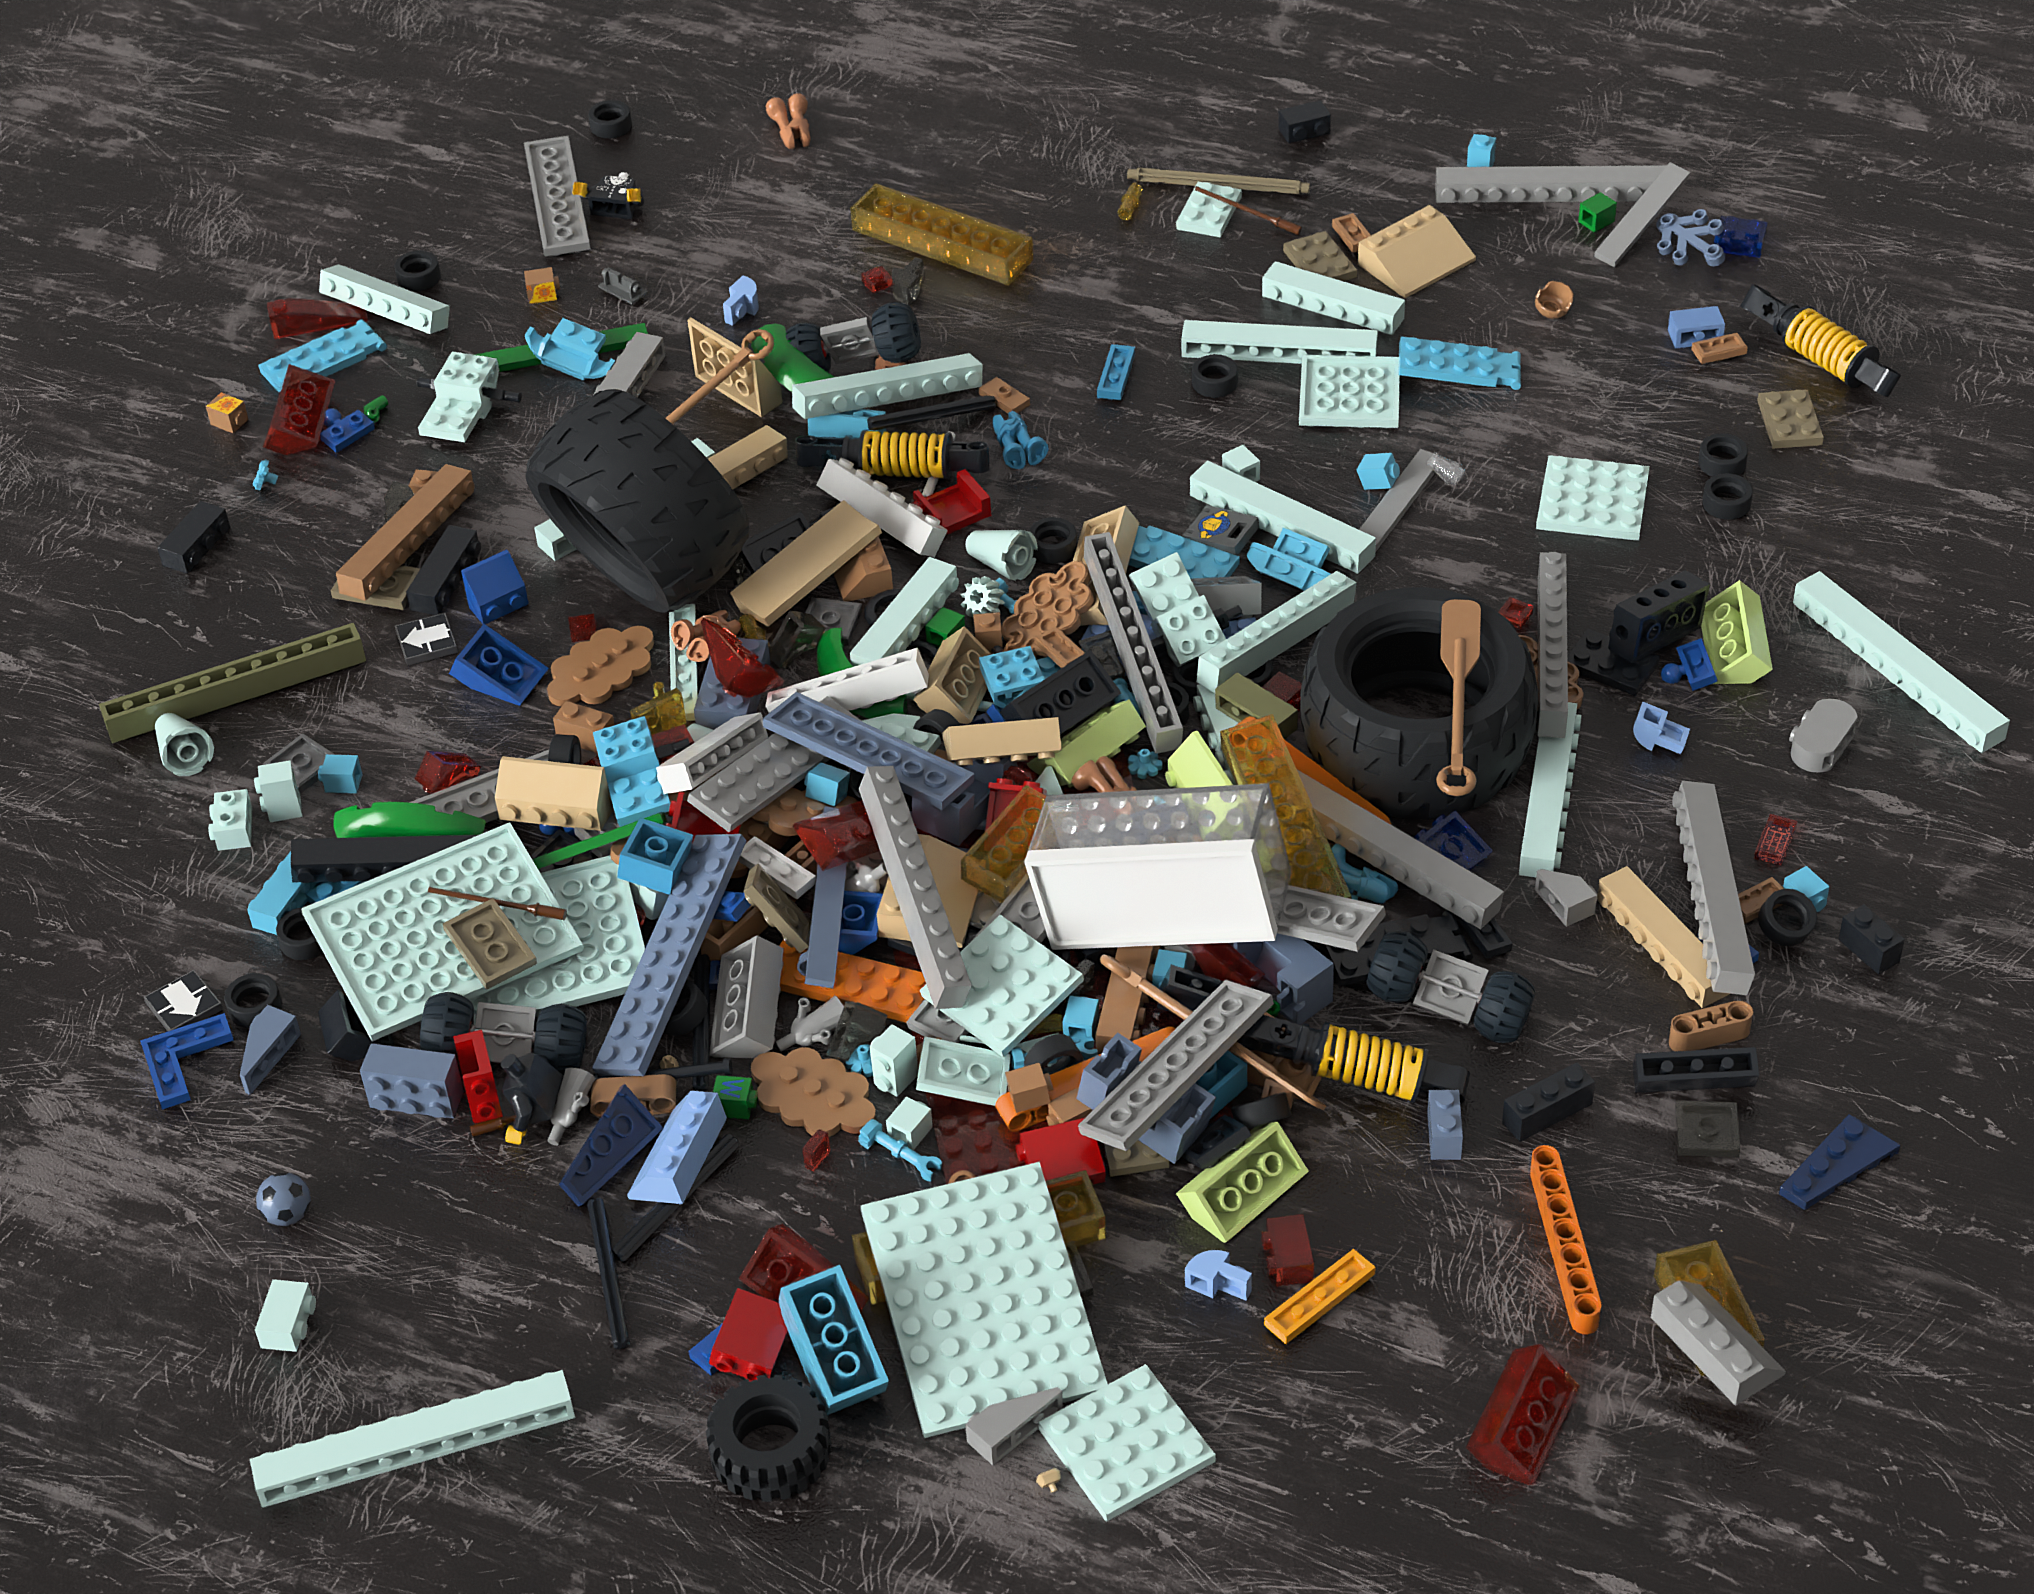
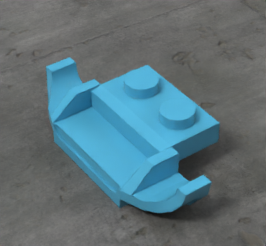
(570, 350)
(1292, 559)

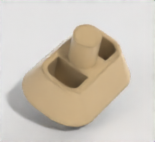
(668, 1062)
(1049, 1479)

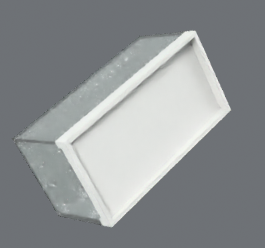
(1159, 867)

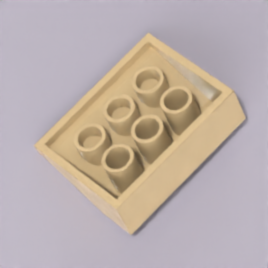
(1414, 252)
(748, 385)
(956, 895)

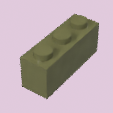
(1243, 698)

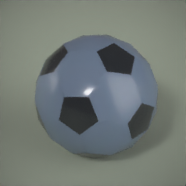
(283, 1199)

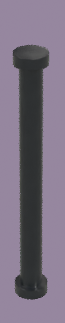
(689, 1071)

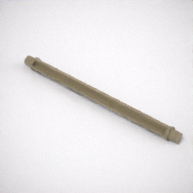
(1233, 181)

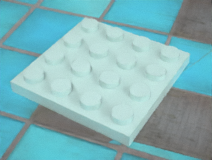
(1349, 391)
(1593, 497)
(1011, 987)
(1126, 1442)

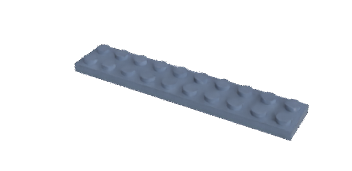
(669, 956)

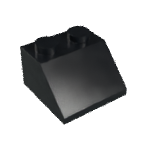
(344, 1031)

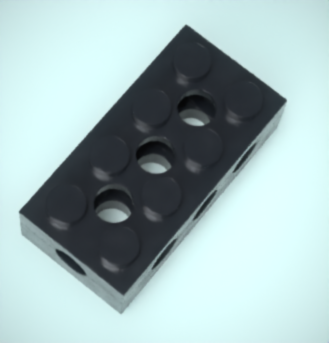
(1658, 616)
(1068, 694)

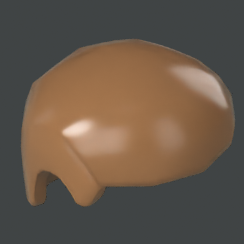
(1554, 300)

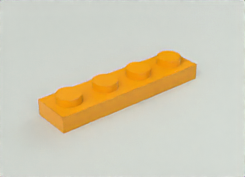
(1319, 1296)

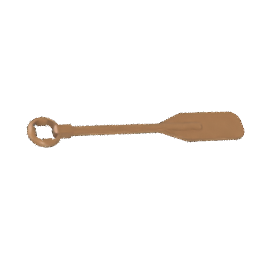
(740, 359)
(1459, 653)
(1183, 1012)

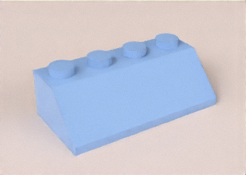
(680, 1149)

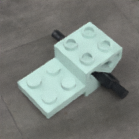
(462, 396)
(1178, 615)

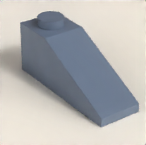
(267, 1042)

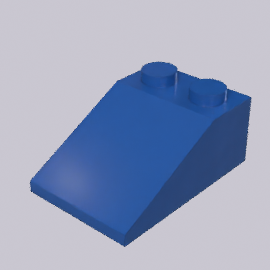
(497, 667)

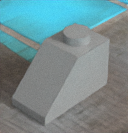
(1566, 895)

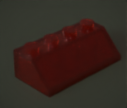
(298, 411)
(838, 835)
(1523, 1414)

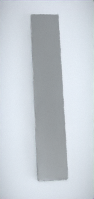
(1641, 214)
(1399, 498)

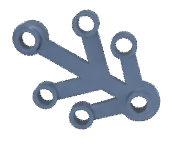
(1672, 224)

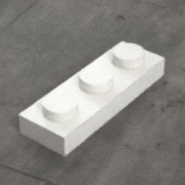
(785, 872)

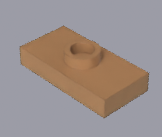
(1719, 348)
(1006, 396)
(1058, 647)
(1754, 897)

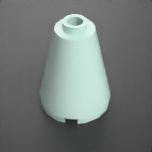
(1004, 551)
(182, 745)

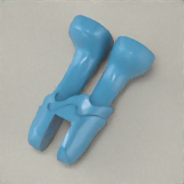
(1007, 434)
(1366, 882)

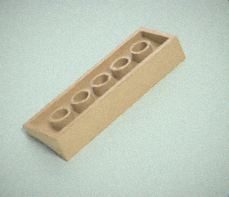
(1123, 529)
(805, 563)

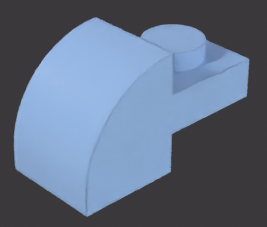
(742, 300)
(1653, 728)
(1212, 1272)

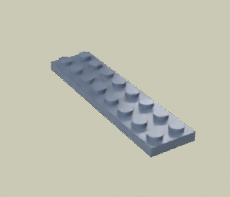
(865, 746)

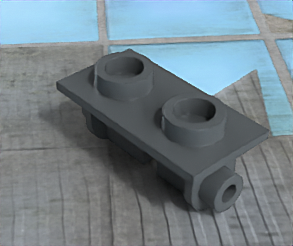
(621, 287)

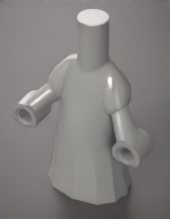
(866, 879)
(815, 1026)
(570, 1100)

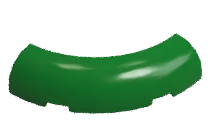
(785, 361)
(832, 659)
(403, 819)

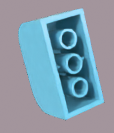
(832, 1340)

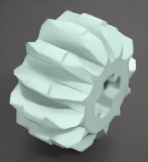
(982, 596)

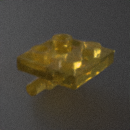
(663, 711)

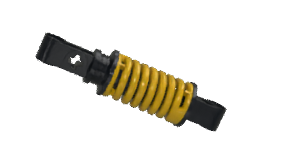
(1823, 342)
(896, 454)
(1334, 1053)

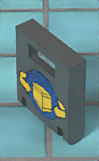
(1217, 525)

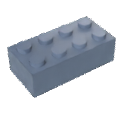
(715, 705)

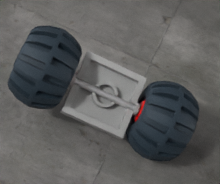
(892, 336)
(1450, 987)
(506, 1029)

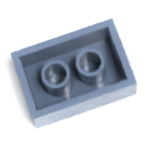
(412, 1081)

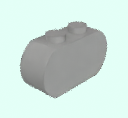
(1823, 735)

